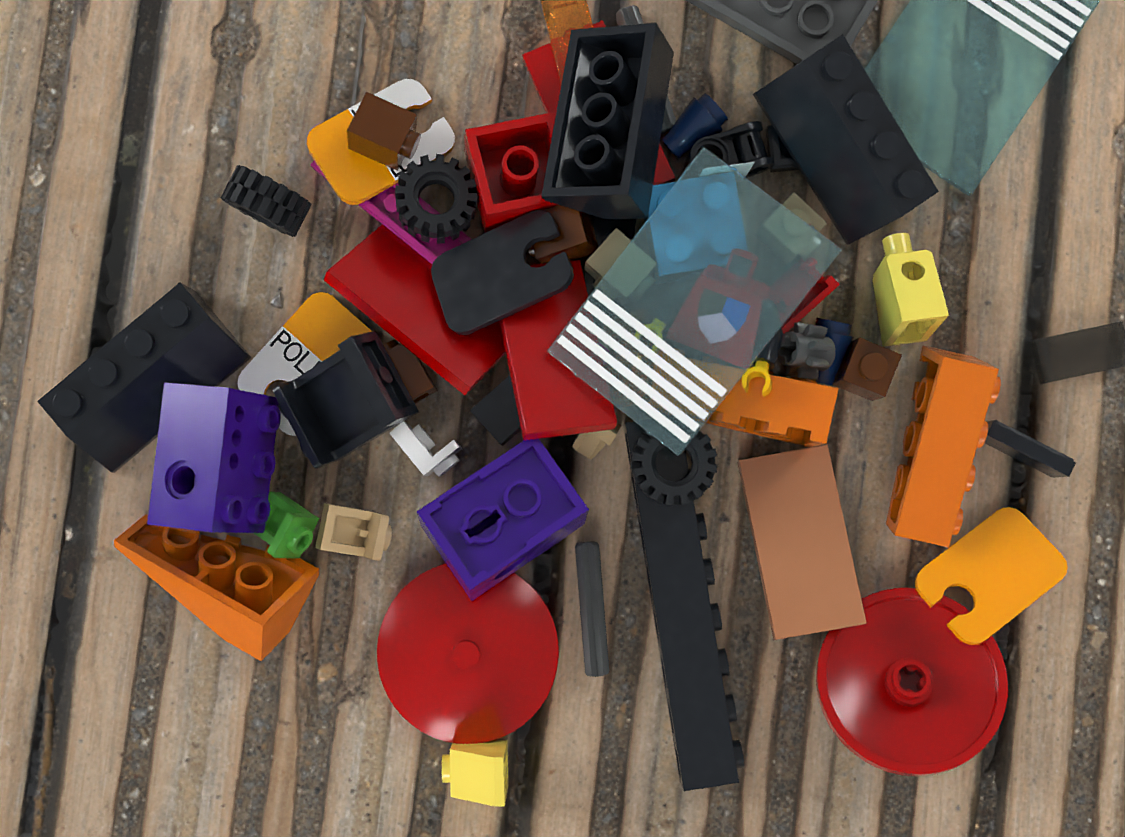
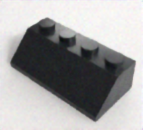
(609, 121)
(845, 141)
(116, 395)

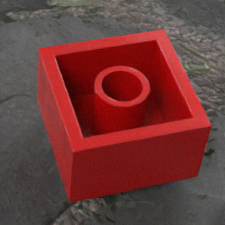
(509, 167)

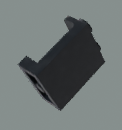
(345, 400)

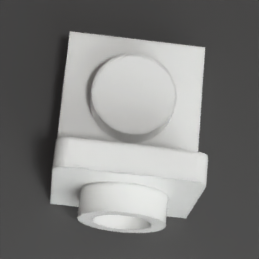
(417, 446)

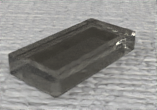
(1079, 352)

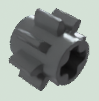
(806, 351)

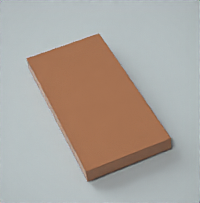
(801, 542)

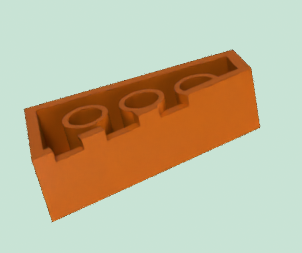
(792, 412)
(942, 446)

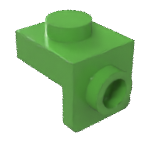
(288, 527)

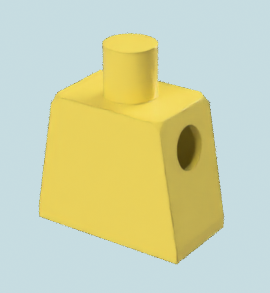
(907, 293)

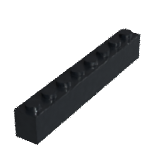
(686, 630)

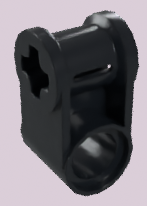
(736, 146)

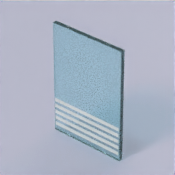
(969, 73)
(693, 300)

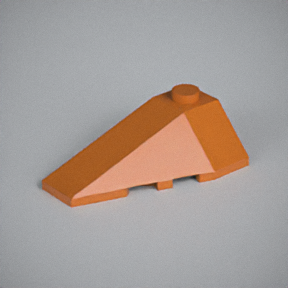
(225, 584)

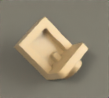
(354, 531)

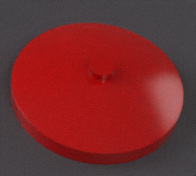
(465, 664)
(909, 688)

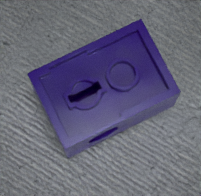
(213, 459)
(503, 516)

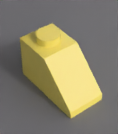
(477, 772)

